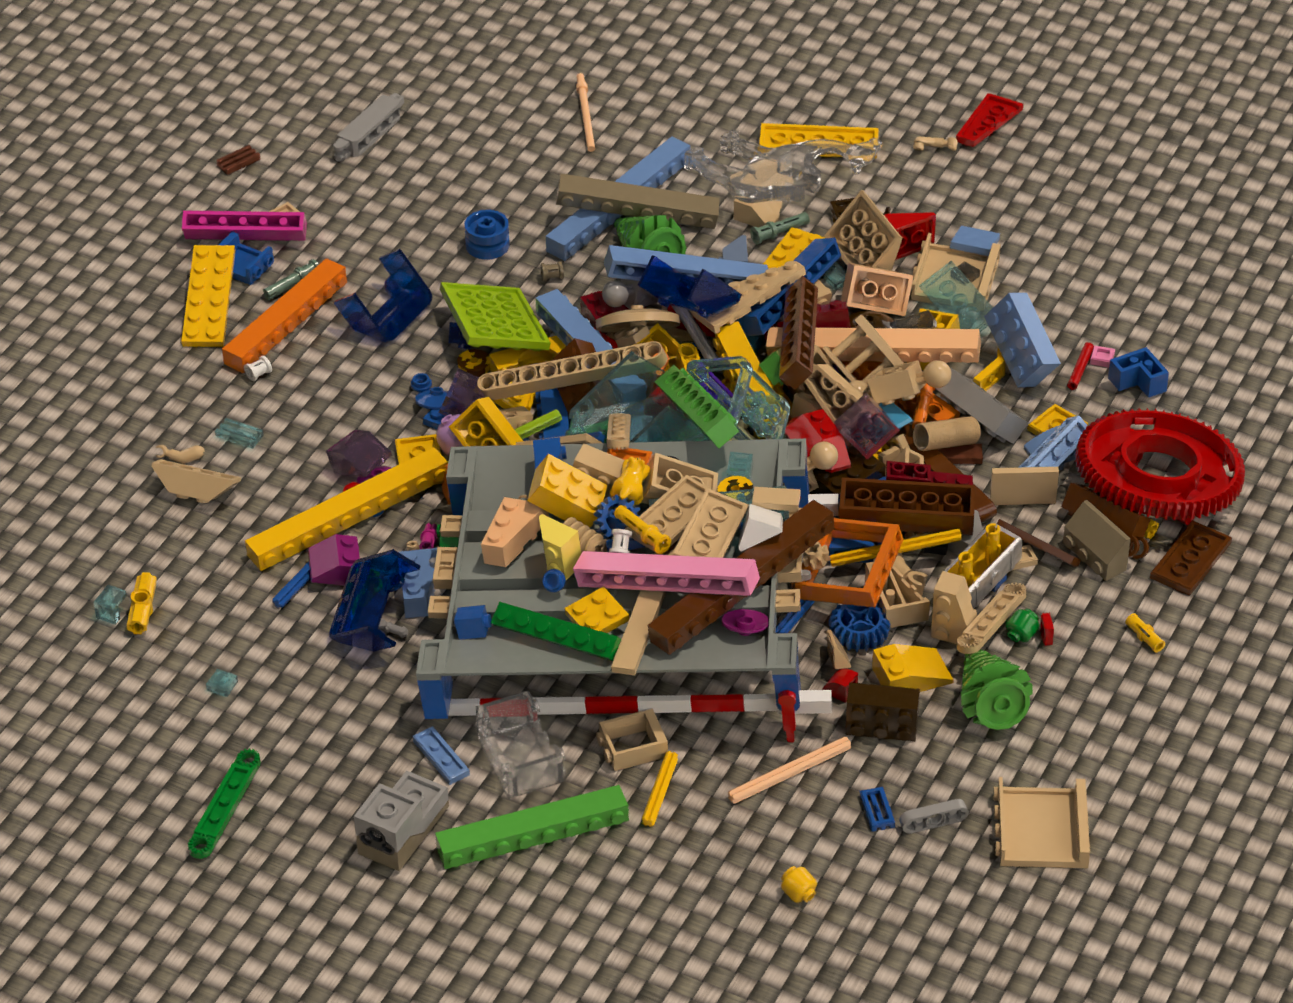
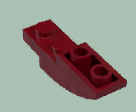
(922, 473)

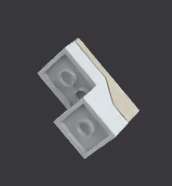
(399, 819)

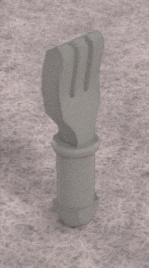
(392, 628)

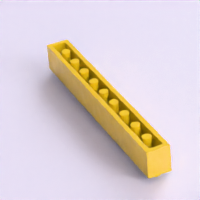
(346, 509)

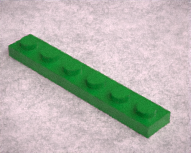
(556, 631)

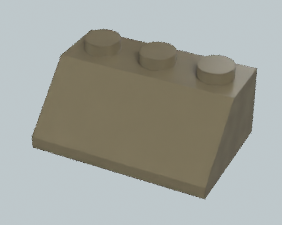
(1097, 541)

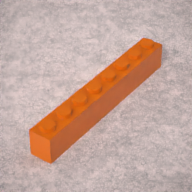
(284, 315)

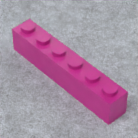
(248, 224)

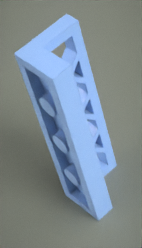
(1057, 445)

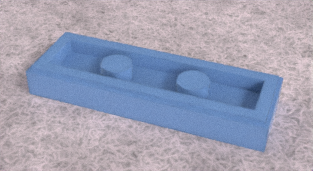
(441, 755)

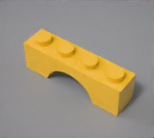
(517, 358)

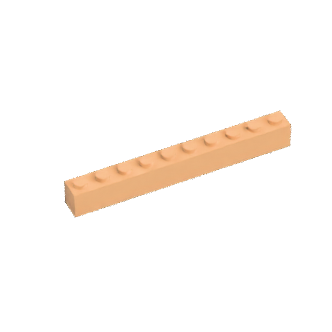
(908, 344)

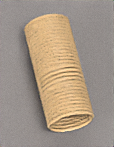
(946, 433)

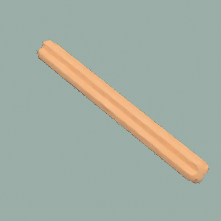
(789, 770)

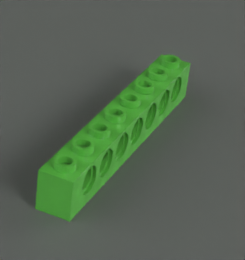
(698, 405)

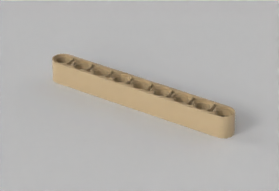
(561, 369)

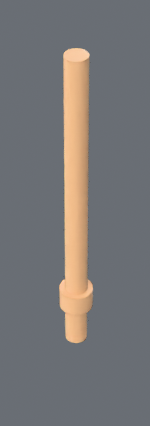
(582, 90)

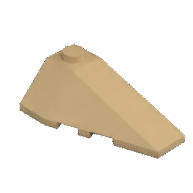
(757, 213)

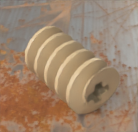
(588, 538)

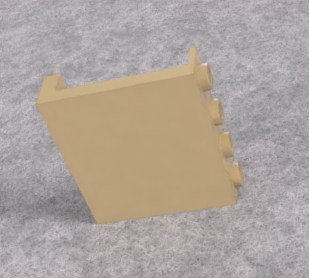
(936, 256)
(1042, 826)

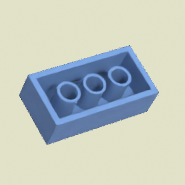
(1022, 339)

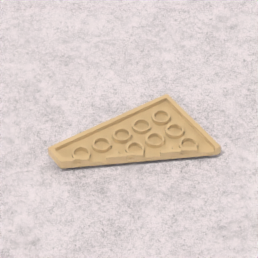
(754, 290)

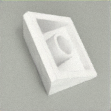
(759, 526)

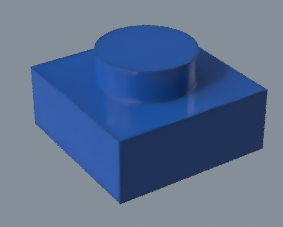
(433, 419)

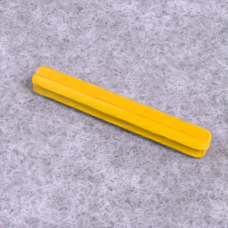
(659, 788)

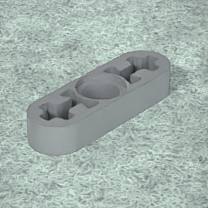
(919, 818)

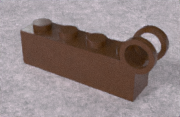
(1129, 522)

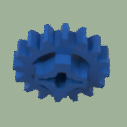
(606, 518)

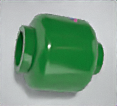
(1022, 625)

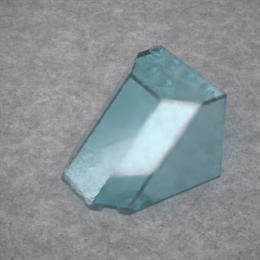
(632, 391)

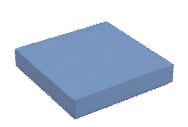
(974, 240)

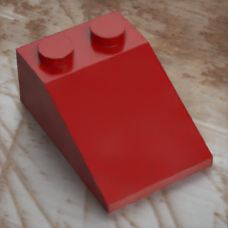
(913, 230)

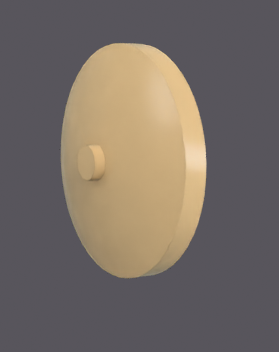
(637, 317)

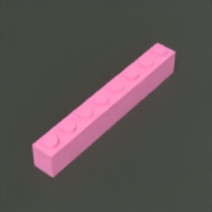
(666, 573)

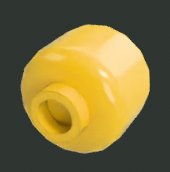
(798, 884)

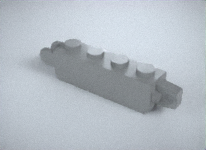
(368, 127)

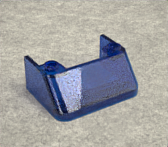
(702, 295)
(407, 300)
(366, 597)

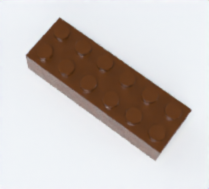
(910, 504)

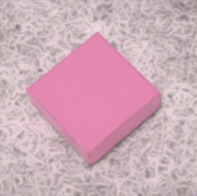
(1101, 356)

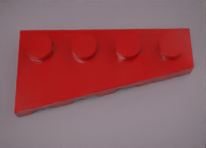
(987, 118)

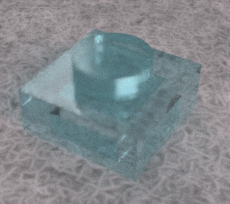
(222, 683)

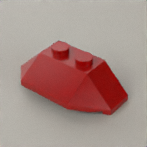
(816, 428)

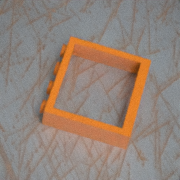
(868, 596)

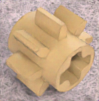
(816, 556)

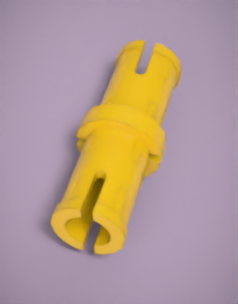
(1153, 641)

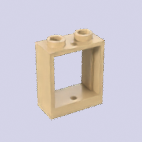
(629, 725)

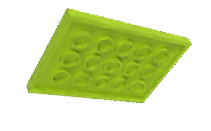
(494, 316)

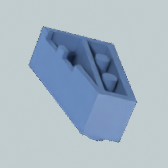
(418, 584)

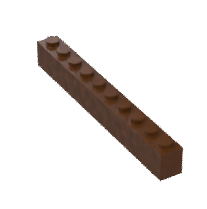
(699, 610)

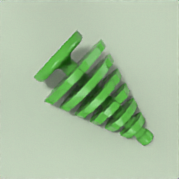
(651, 233)
(994, 691)

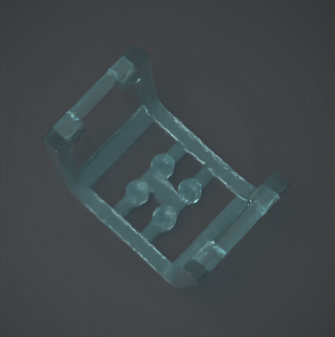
(752, 405)

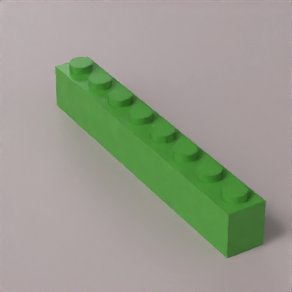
(532, 827)

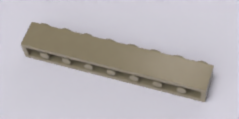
(637, 200)

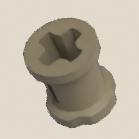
(559, 273)

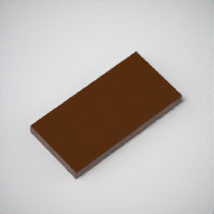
(1191, 558)

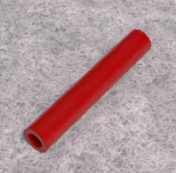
(1080, 366)

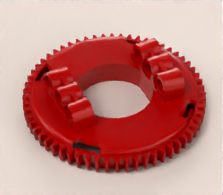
(1112, 450)

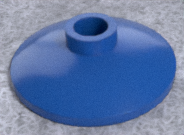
(431, 398)

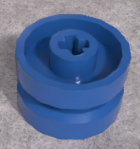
(487, 234)

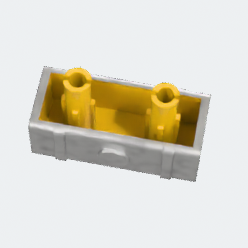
(987, 560)

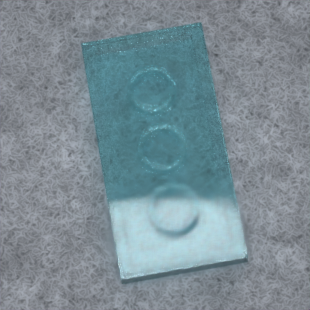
(957, 295)

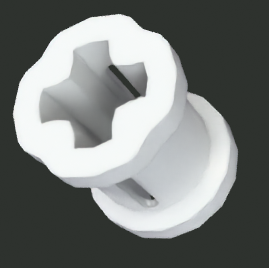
(258, 368)
(620, 541)

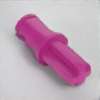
(428, 536)

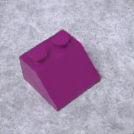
(332, 559)

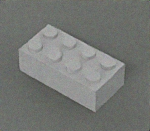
(988, 411)

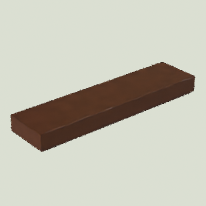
(1040, 544)

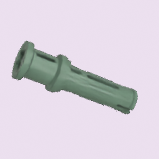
(772, 229)
(289, 281)

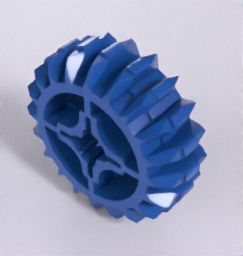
(859, 631)

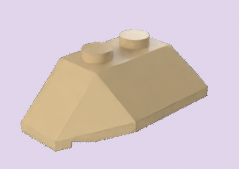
(193, 481)

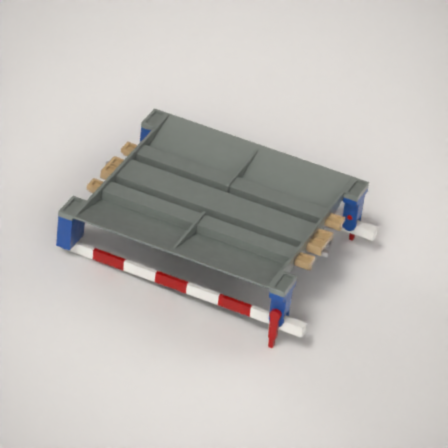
(477, 485)

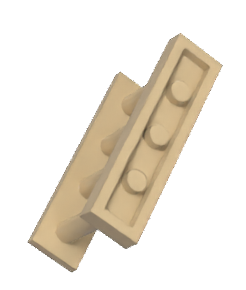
(877, 344)

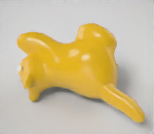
(631, 479)

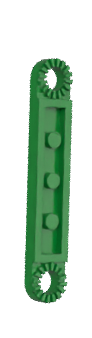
(224, 803)

